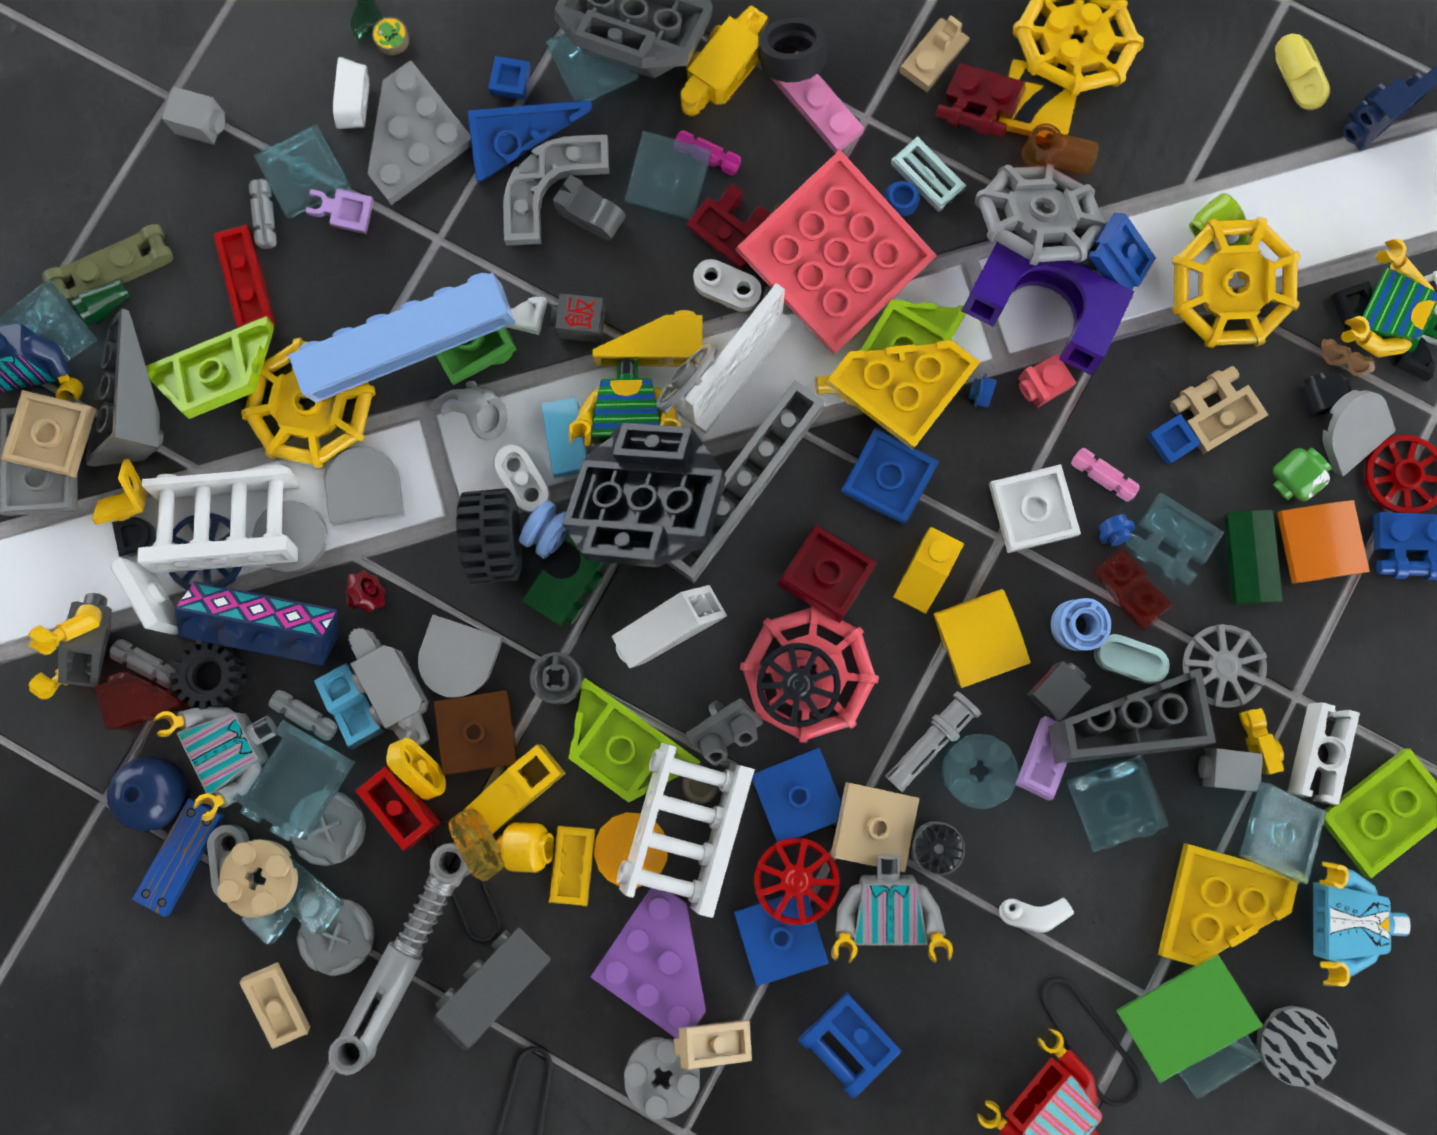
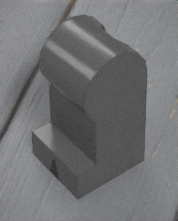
(588, 209)

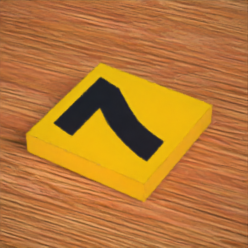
(1040, 103)

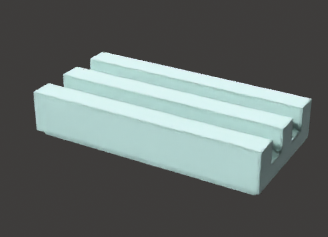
(921, 186)

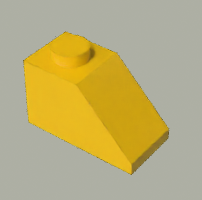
(928, 570)

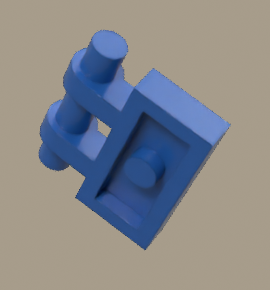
(1404, 534)

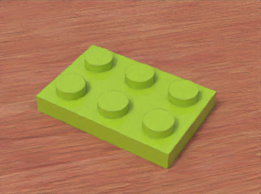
(1385, 813)

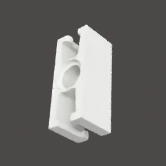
(1338, 747)

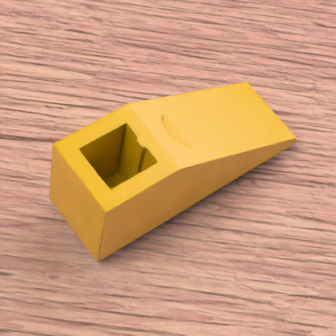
(517, 787)

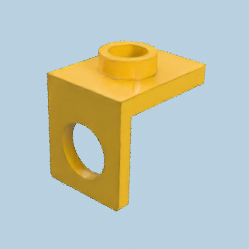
(123, 505)

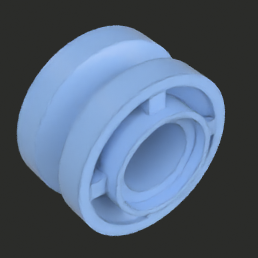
(544, 529)
(1096, 619)

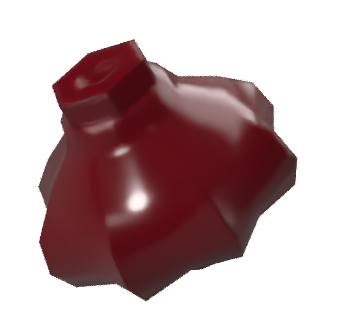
(364, 592)

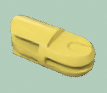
(1302, 71)

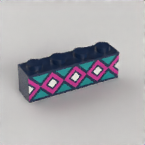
(257, 623)

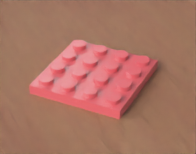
(836, 252)

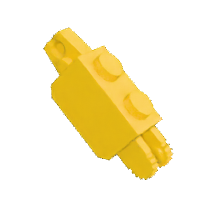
(723, 62)

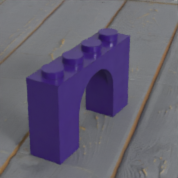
(1094, 300)

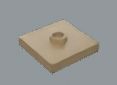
(48, 434)
(873, 825)

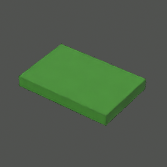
(1189, 1018)

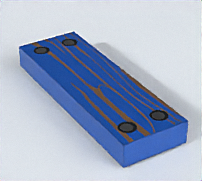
(177, 859)

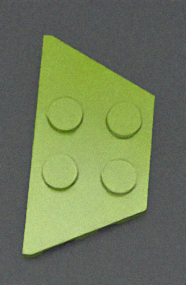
(913, 324)
(215, 369)
(617, 743)

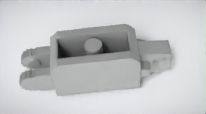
(390, 686)

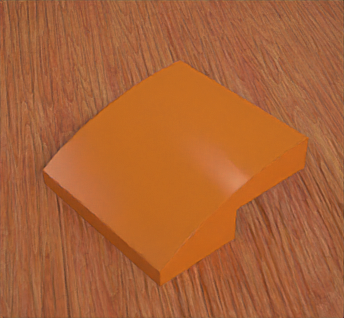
(1322, 541)

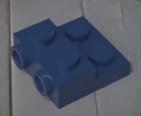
(1386, 106)

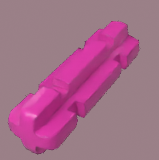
(728, 161)

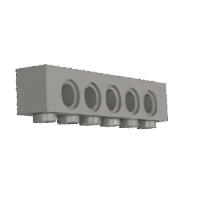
(755, 469)

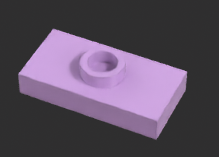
(1039, 771)

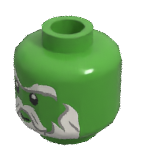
(1301, 474)

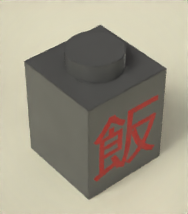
(579, 317)
(1059, 690)

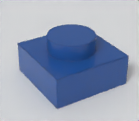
(509, 78)
(1173, 439)

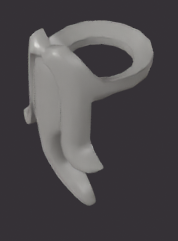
(471, 402)

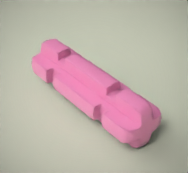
(1105, 474)

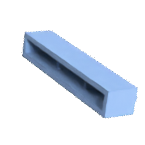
(401, 337)

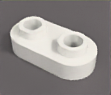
(725, 286)
(523, 480)

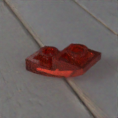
(1132, 590)

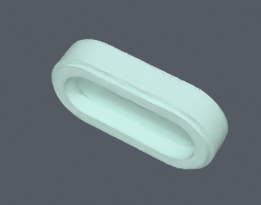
(1132, 659)

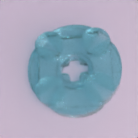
(995, 755)

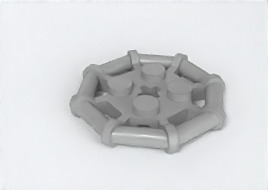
(1062, 213)

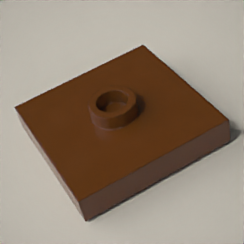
(475, 732)

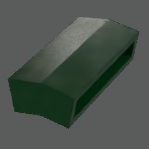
(1253, 557)

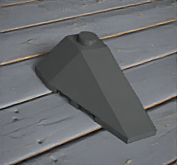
(128, 409)

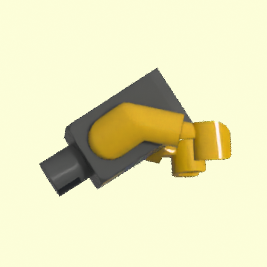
(81, 646)

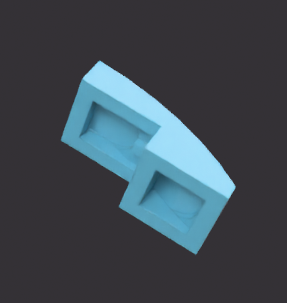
(564, 457)
(348, 706)

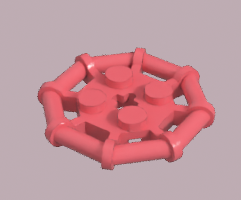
(853, 637)

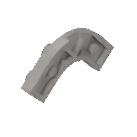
(538, 172)

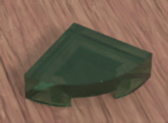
(364, 18)

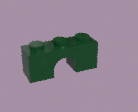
(561, 598)

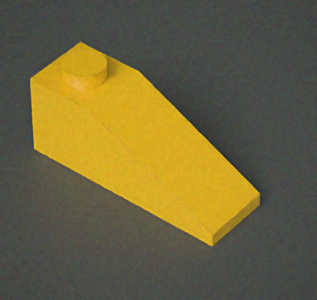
(657, 344)

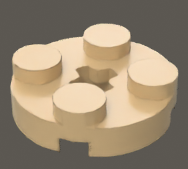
(236, 883)

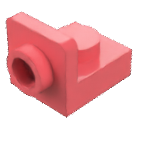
(1045, 381)

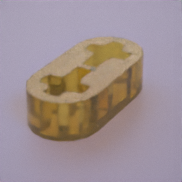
(476, 844)

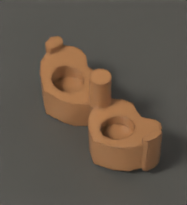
(1338, 355)

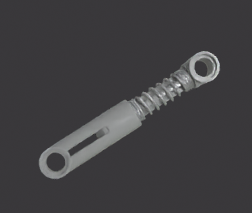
(396, 967)

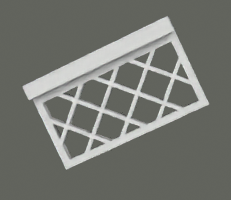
(737, 362)

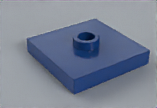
(889, 477)
(798, 795)
(777, 947)

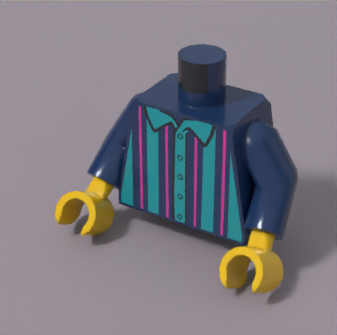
(33, 361)

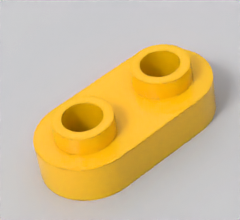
(416, 768)

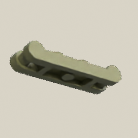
(118, 261)

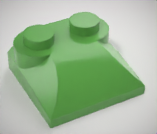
(477, 355)

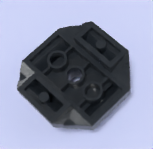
(645, 496)

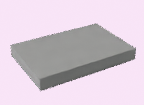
(30, 489)

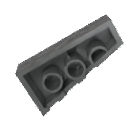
(1146, 722)

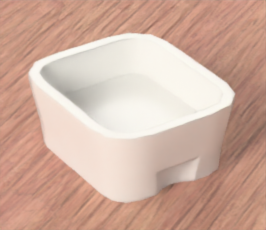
(350, 94)

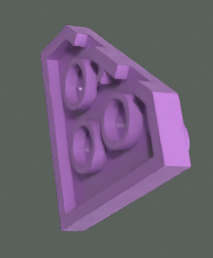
(656, 964)

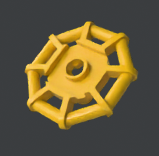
(1078, 57)
(1219, 268)
(296, 422)

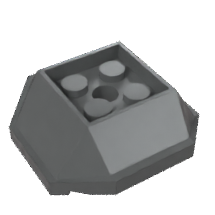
(636, 33)

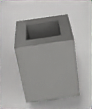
(194, 115)
(1230, 769)

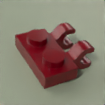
(722, 230)

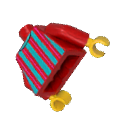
(1055, 1101)

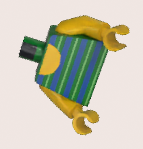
(1398, 308)
(619, 402)

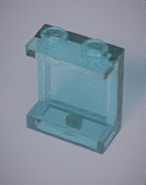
(295, 784)

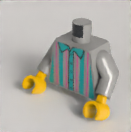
(222, 750)
(889, 912)

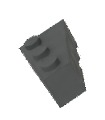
(490, 987)

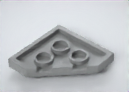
(412, 134)

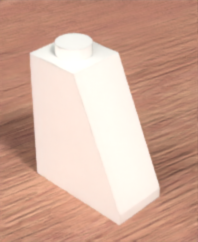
(668, 625)

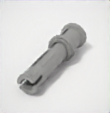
(943, 729)

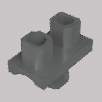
(724, 726)

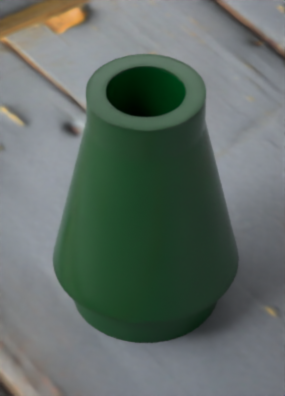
(100, 301)

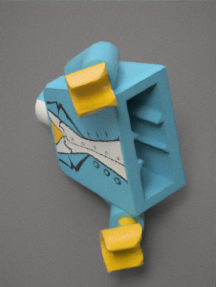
(1351, 923)

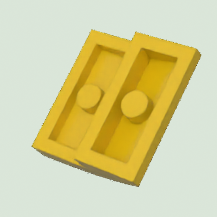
(982, 638)

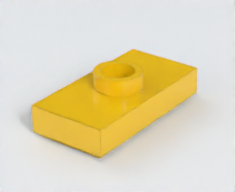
(572, 865)

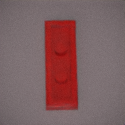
(243, 275)

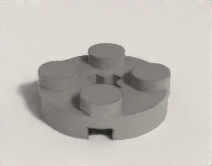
(654, 1099)

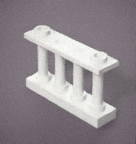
(236, 549)
(711, 855)

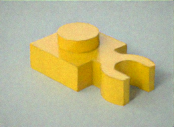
(1261, 742)

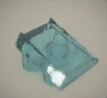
(1118, 803)

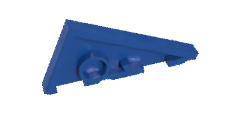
(510, 132)

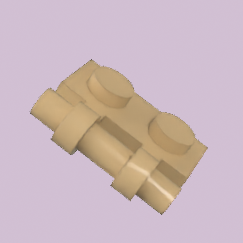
(1224, 419)

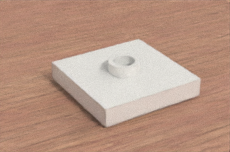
(1034, 508)
(146, 596)

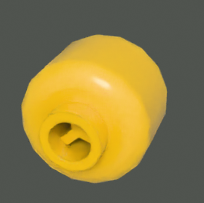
(526, 847)

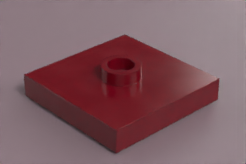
(827, 573)

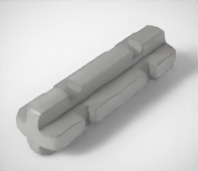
(262, 214)
(142, 662)
(303, 715)

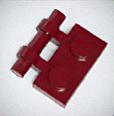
(985, 92)

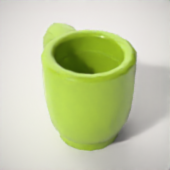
(1222, 209)

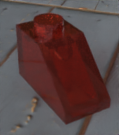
(134, 700)

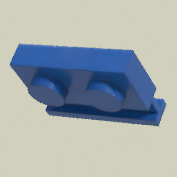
(1122, 253)

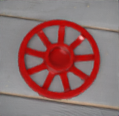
(1403, 475)
(796, 881)

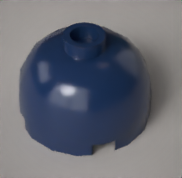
(147, 793)

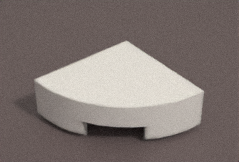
(529, 315)

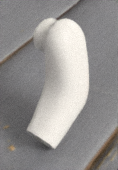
(1035, 918)

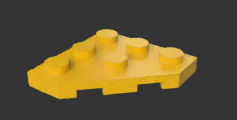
(904, 384)
(1220, 904)

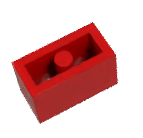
(398, 808)

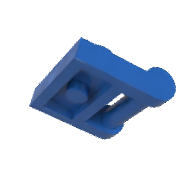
(859, 1036)

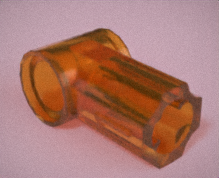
(1062, 150)

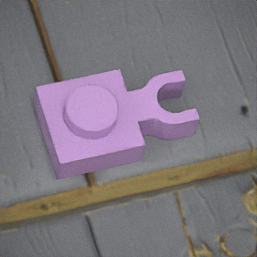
(347, 210)

